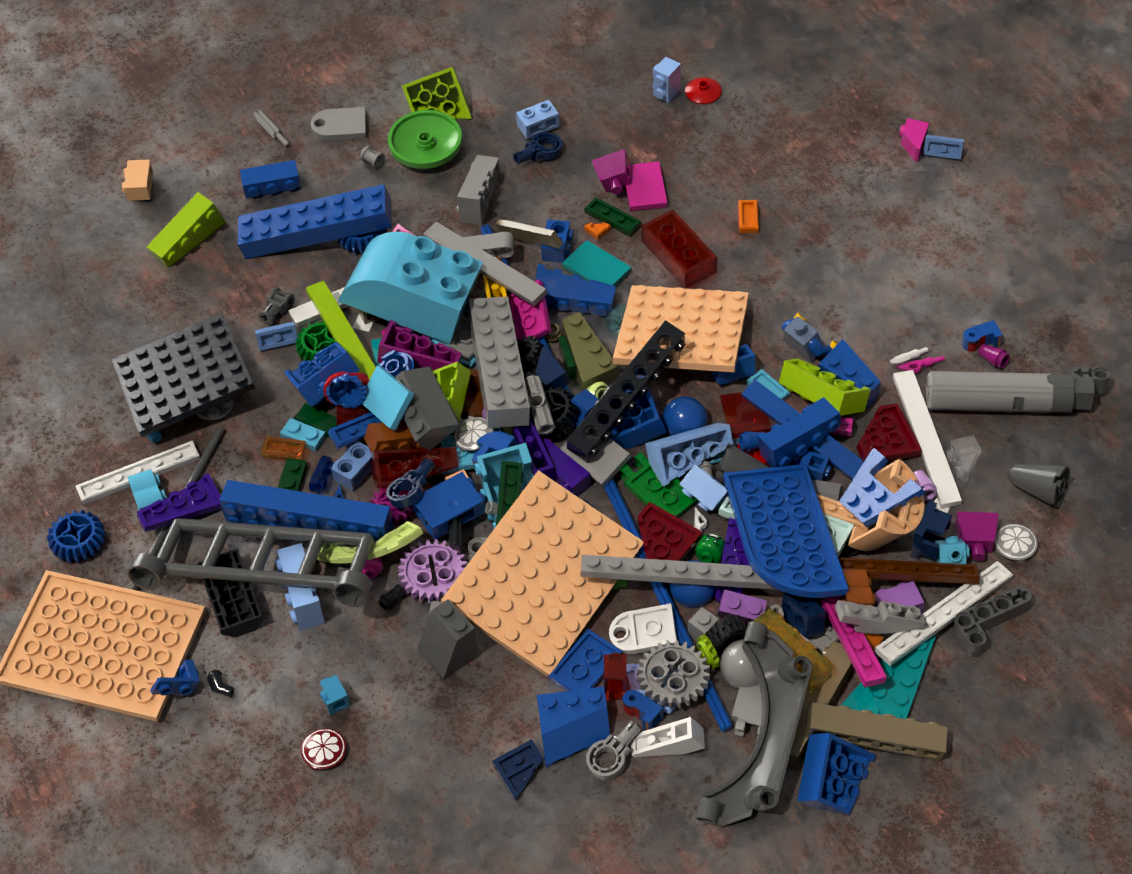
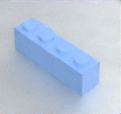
(679, 453)

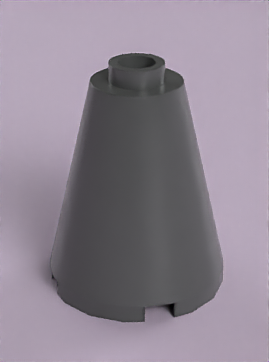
(736, 460)
(1041, 480)

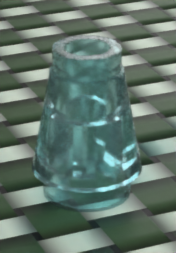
(614, 319)

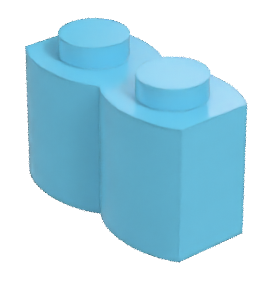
(145, 488)

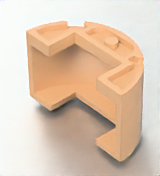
(902, 518)

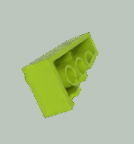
(186, 230)
(813, 385)

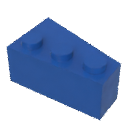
(849, 366)

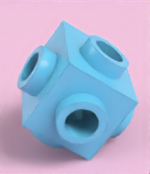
(952, 550)

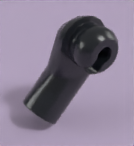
(215, 682)

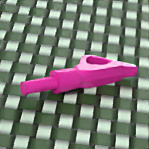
(917, 365)

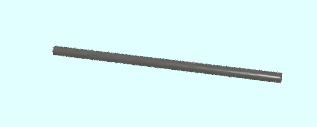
(194, 477)

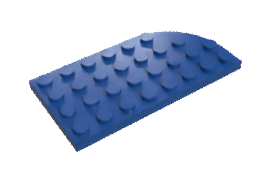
(785, 530)

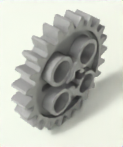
(689, 683)

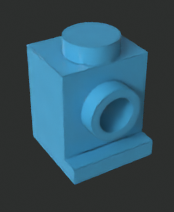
(333, 695)

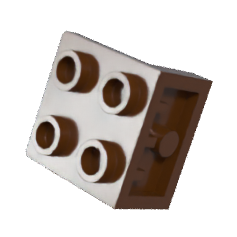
(473, 400)

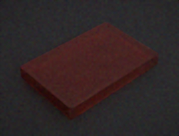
(743, 415)

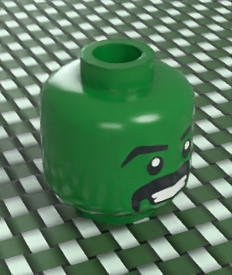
(710, 548)

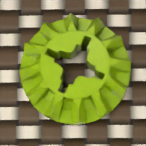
(708, 651)

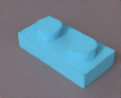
(301, 431)

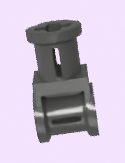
(277, 303)

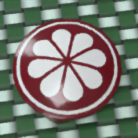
(323, 749)

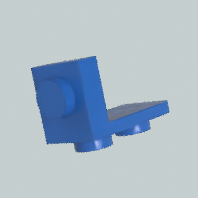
(185, 683)

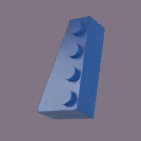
(798, 433)

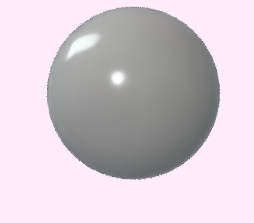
(736, 666)

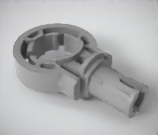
(608, 746)

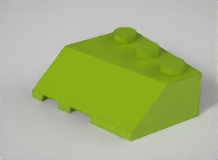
(439, 93)

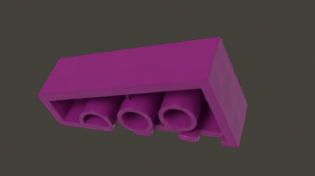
(419, 348)

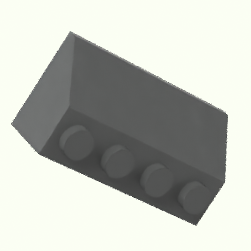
(429, 411)

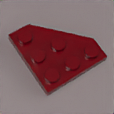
(889, 435)
(665, 534)

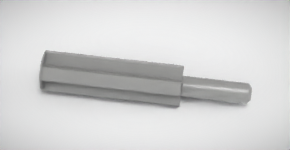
(270, 126)

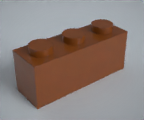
(381, 437)

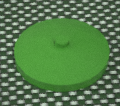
(425, 139)

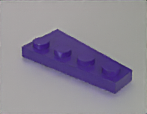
(190, 502)
(732, 554)

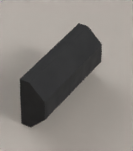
(233, 600)

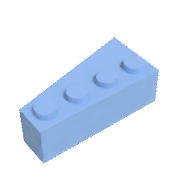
(304, 600)

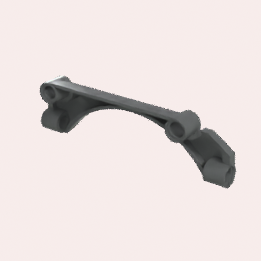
(782, 701)

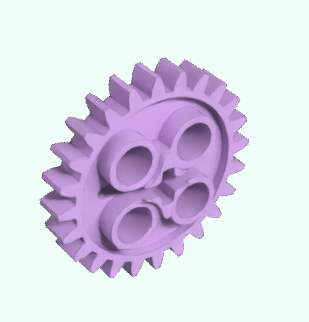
(413, 574)

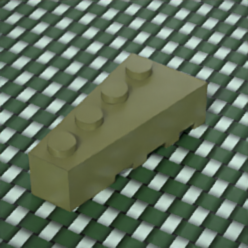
(590, 356)

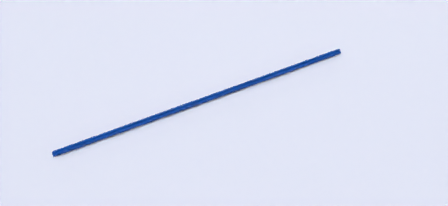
(659, 588)

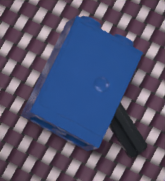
(450, 506)

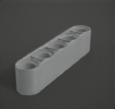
(495, 244)

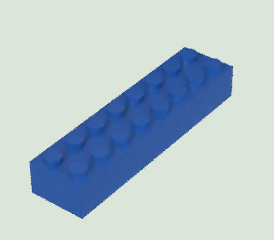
(314, 221)
(289, 508)

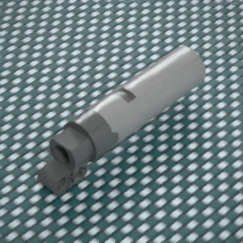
(1015, 390)

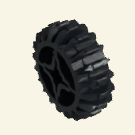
(562, 414)

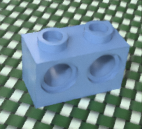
(353, 466)

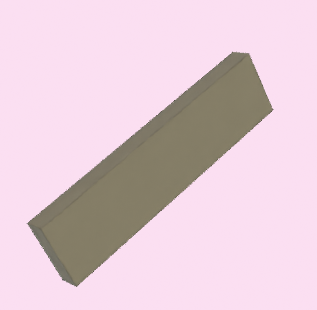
(530, 233)

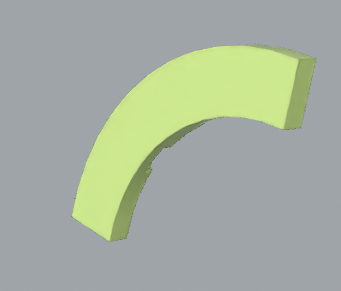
(388, 543)

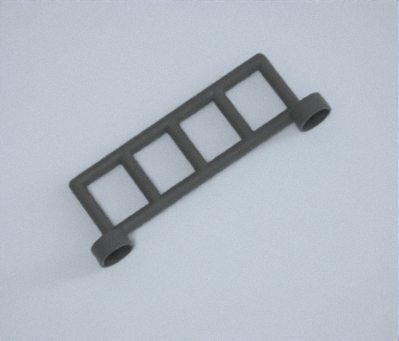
(349, 588)

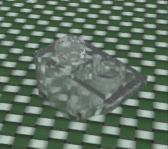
(965, 457)

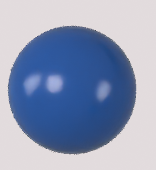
(684, 415)
(692, 594)

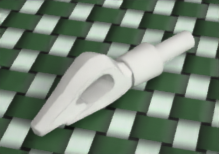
(905, 357)
(700, 526)

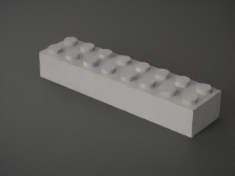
(498, 362)

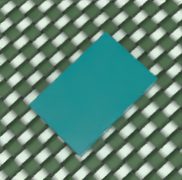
(596, 264)

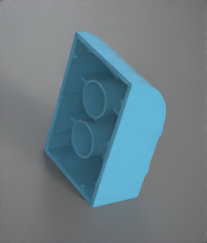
(413, 283)

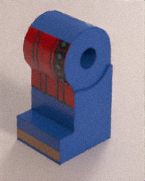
(982, 334)
(643, 708)

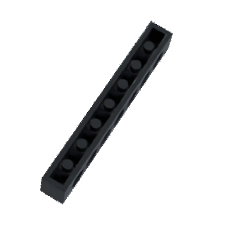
(665, 335)

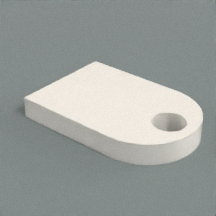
(644, 629)

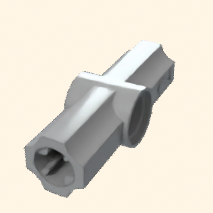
(541, 413)

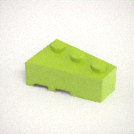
(454, 382)

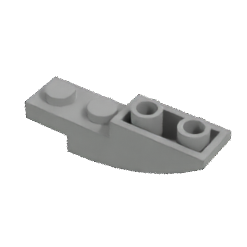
(881, 619)

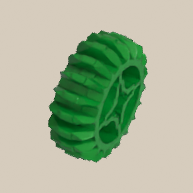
(315, 337)

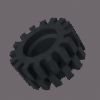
(533, 347)
(726, 632)

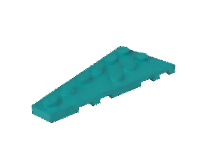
(900, 687)

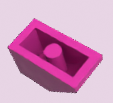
(914, 137)

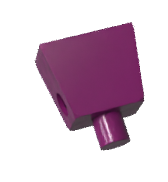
(614, 171)
(977, 531)

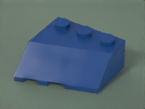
(314, 372)
(640, 424)
(572, 721)
(832, 773)

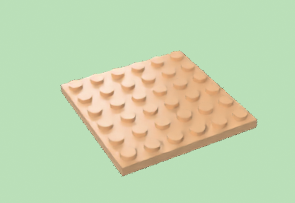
(707, 317)

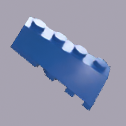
(575, 293)

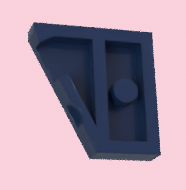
(518, 767)

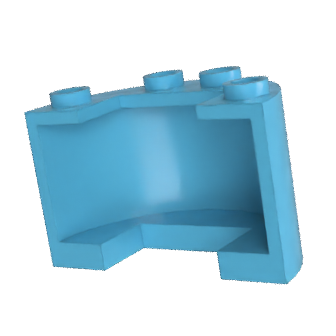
(489, 467)

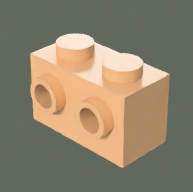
(138, 180)

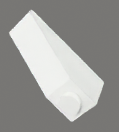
(669, 739)

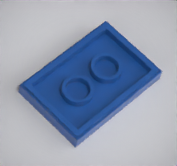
(583, 663)

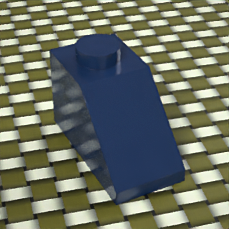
(550, 371)

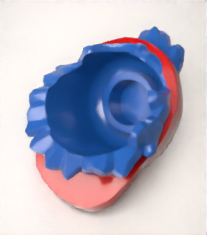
(345, 389)

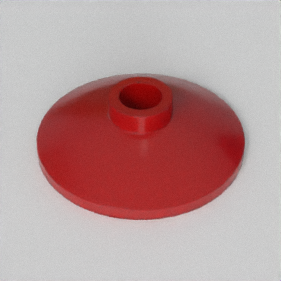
(703, 90)

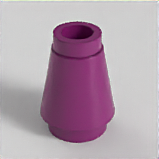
(995, 356)

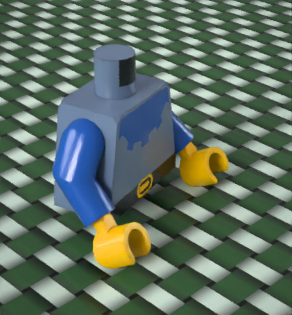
(805, 338)

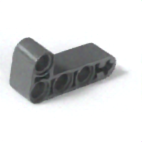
(1013, 601)

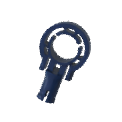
(535, 151)
(412, 480)

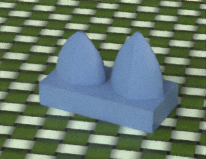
(943, 147)
(276, 336)

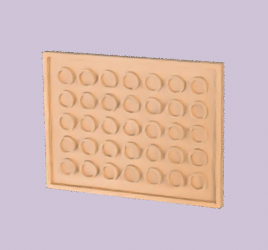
(527, 573)
(100, 644)

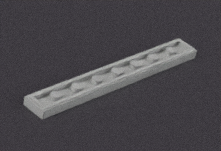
(491, 266)

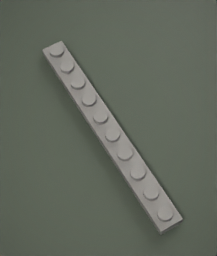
(671, 571)

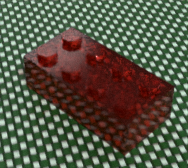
(679, 249)

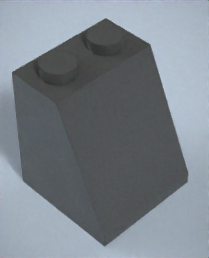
(448, 640)

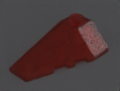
(395, 463)

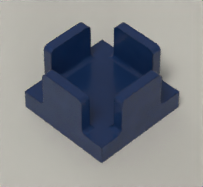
(932, 521)

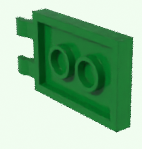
(648, 488)

